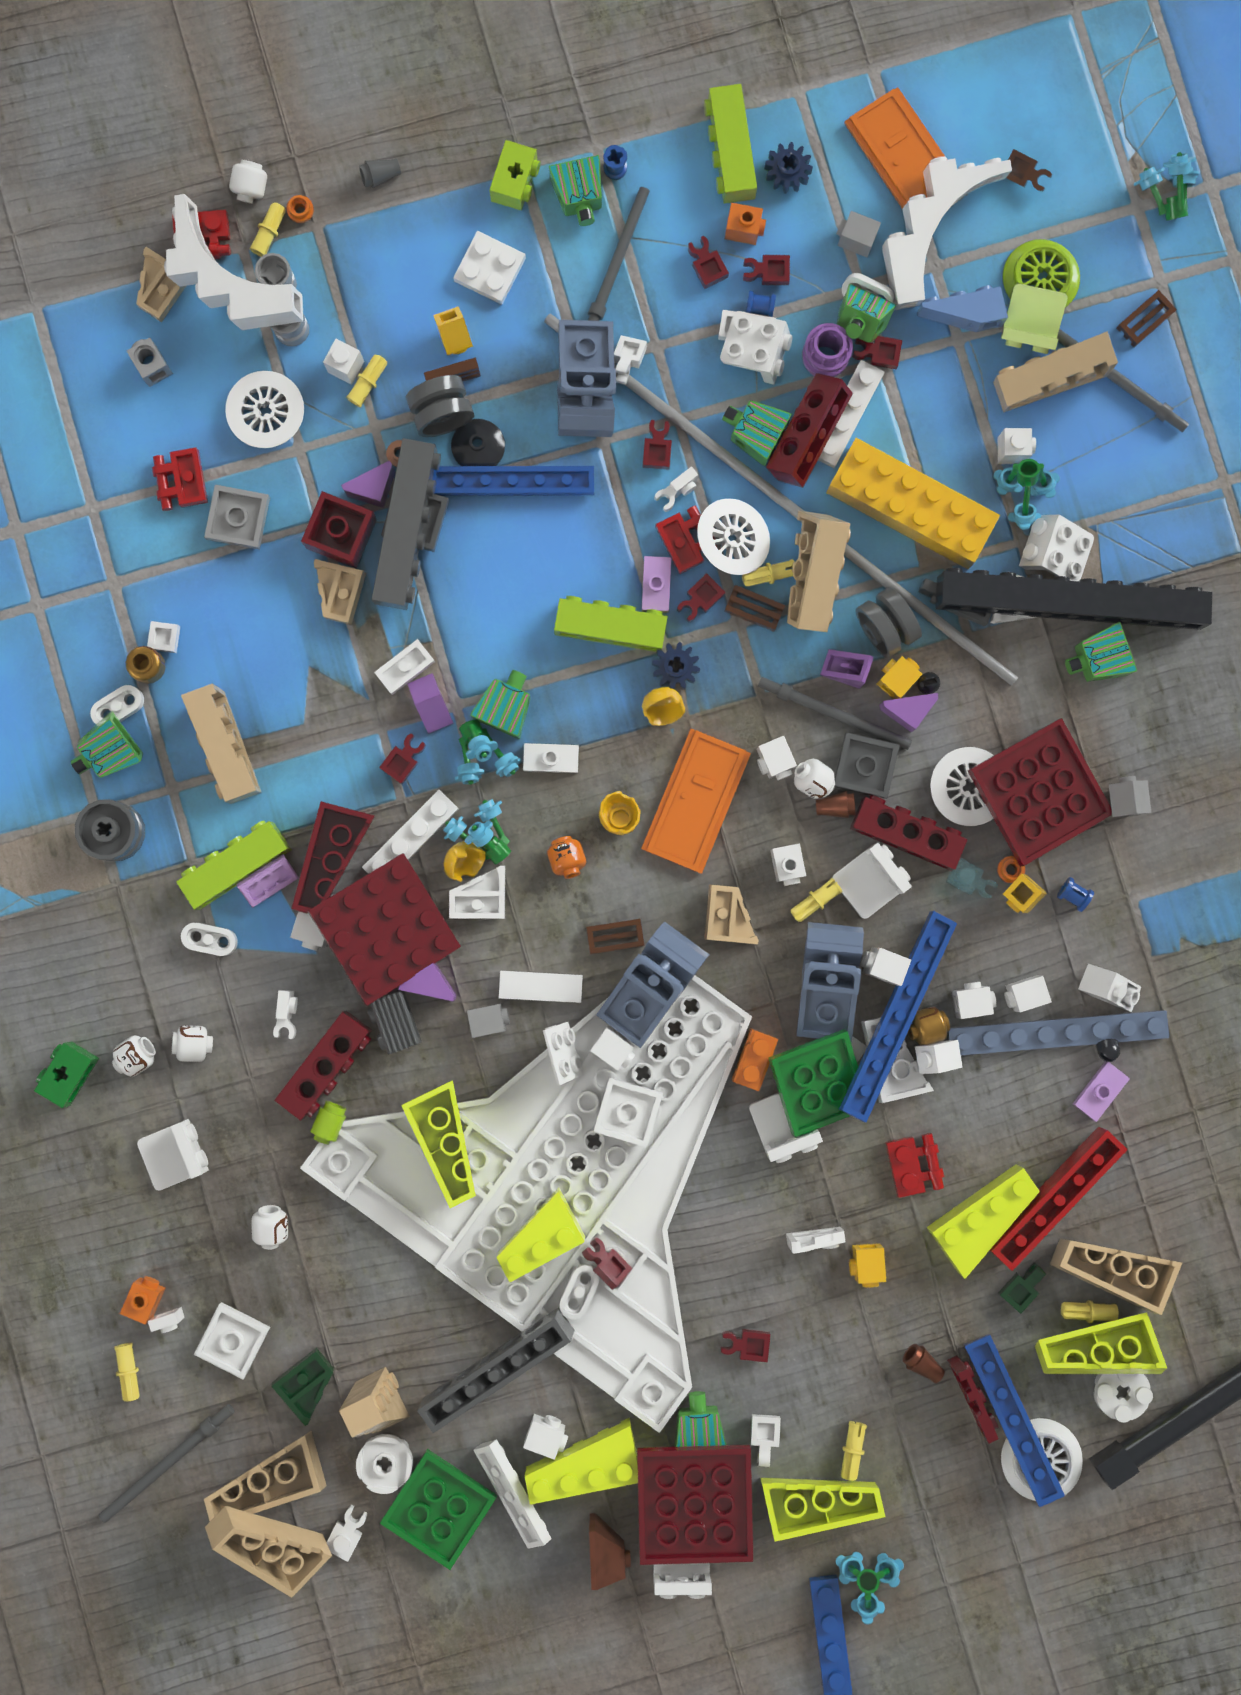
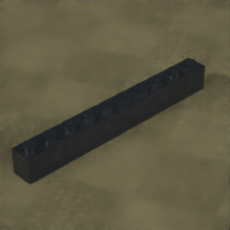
(1073, 599)

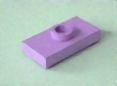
(656, 583)
(267, 880)
(1101, 1091)

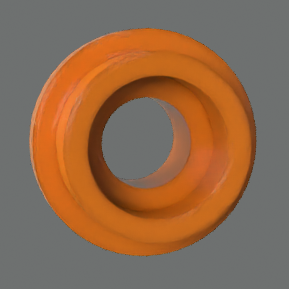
(296, 202)
(1001, 869)

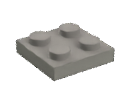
(237, 517)

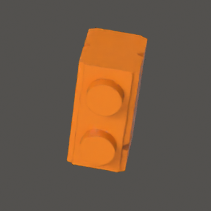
(754, 1059)

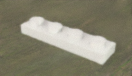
(863, 387)
(414, 831)
(512, 1494)

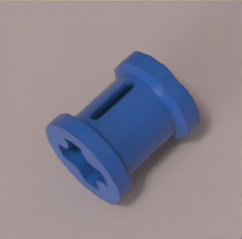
(619, 155)
(760, 304)
(1075, 894)

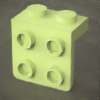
(1034, 318)

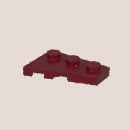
(974, 1398)

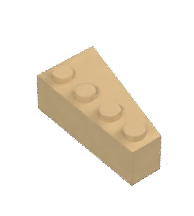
(1055, 372)
(817, 570)
(221, 743)
(1128, 1275)
(373, 1404)
(273, 1482)
(268, 1548)

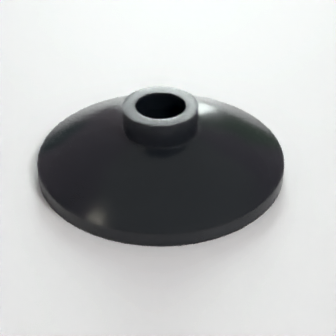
(488, 453)

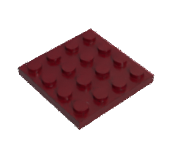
(1040, 792)
(384, 929)
(695, 1504)

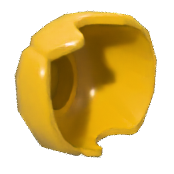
(663, 706)
(619, 813)
(463, 860)

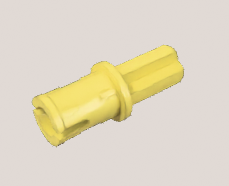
(268, 229)
(367, 380)
(768, 573)
(816, 900)
(1089, 1311)
(127, 1372)
(853, 1450)

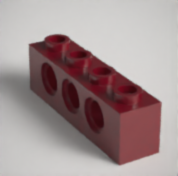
(809, 430)
(945, 856)
(292, 1095)

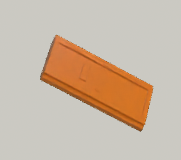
(895, 144)
(696, 801)

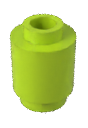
(328, 1122)

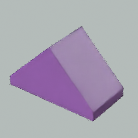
(372, 486)
(847, 667)
(430, 703)
(909, 710)
(430, 983)

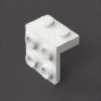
(757, 344)
(1057, 547)
(872, 880)
(775, 1130)
(173, 1155)
(682, 1579)

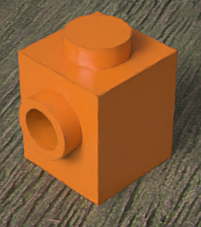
(744, 224)
(143, 1299)

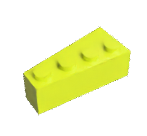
(440, 1134)
(982, 1219)
(1106, 1348)
(586, 1467)
(814, 1506)

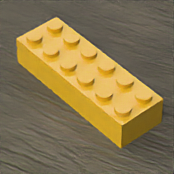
(913, 503)

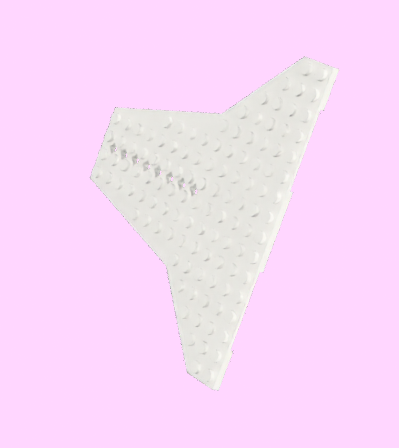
(520, 1155)

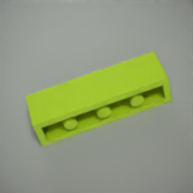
(731, 142)
(609, 624)
(238, 861)

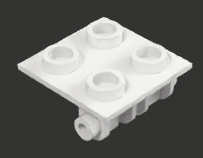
(562, 1052)

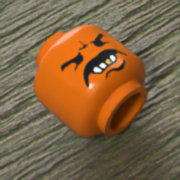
(566, 857)

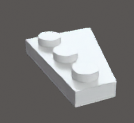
(904, 1075)

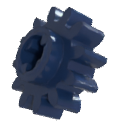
(786, 158)
(684, 661)

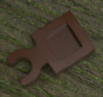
(1024, 170)

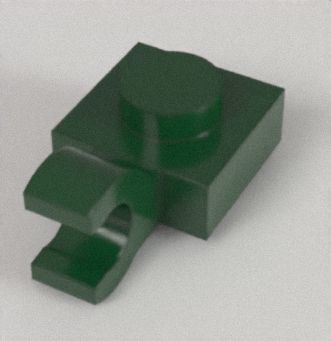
(1020, 1291)

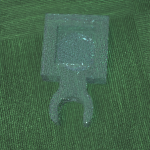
(968, 877)

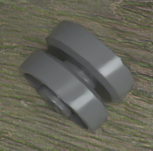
(439, 406)
(888, 622)
(94, 825)

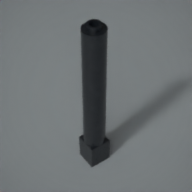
(1121, 1460)

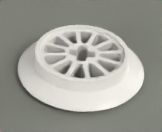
(255, 383)
(757, 531)
(938, 787)
(1057, 1433)

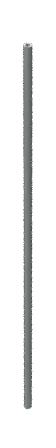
(793, 509)

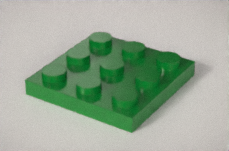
(814, 1081)
(438, 1509)

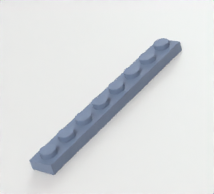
(1060, 1032)

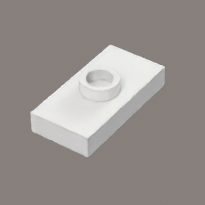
(551, 758)

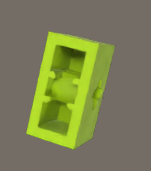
(514, 160)

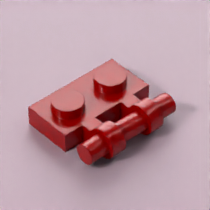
(214, 229)
(187, 475)
(679, 541)
(906, 1166)

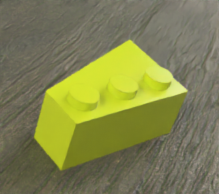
(541, 1238)

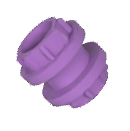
(829, 336)

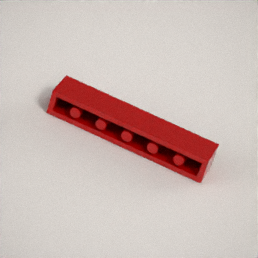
(1059, 1196)

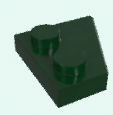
(304, 1384)

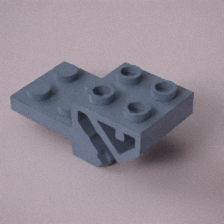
(586, 378)
(829, 980)
(652, 984)

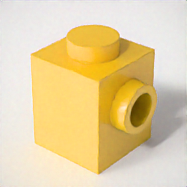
(453, 331)
(899, 676)
(1023, 894)
(868, 1264)

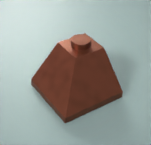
(607, 1554)

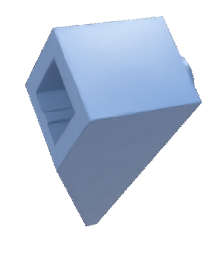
(968, 311)

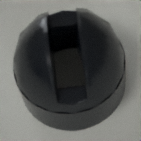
(931, 688)
(1108, 1050)

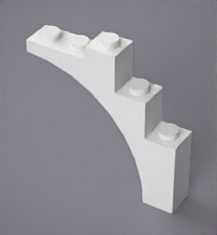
(944, 186)
(247, 302)

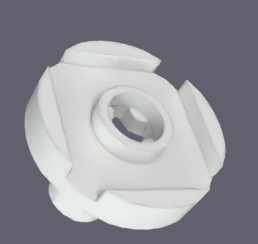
(1122, 1408)
(396, 1475)

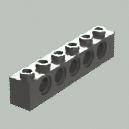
(496, 1370)

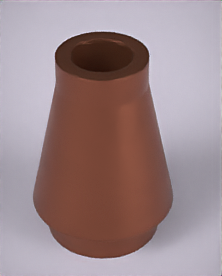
(837, 805)
(921, 1362)

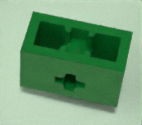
(79, 1066)

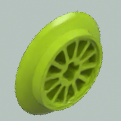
(1017, 259)

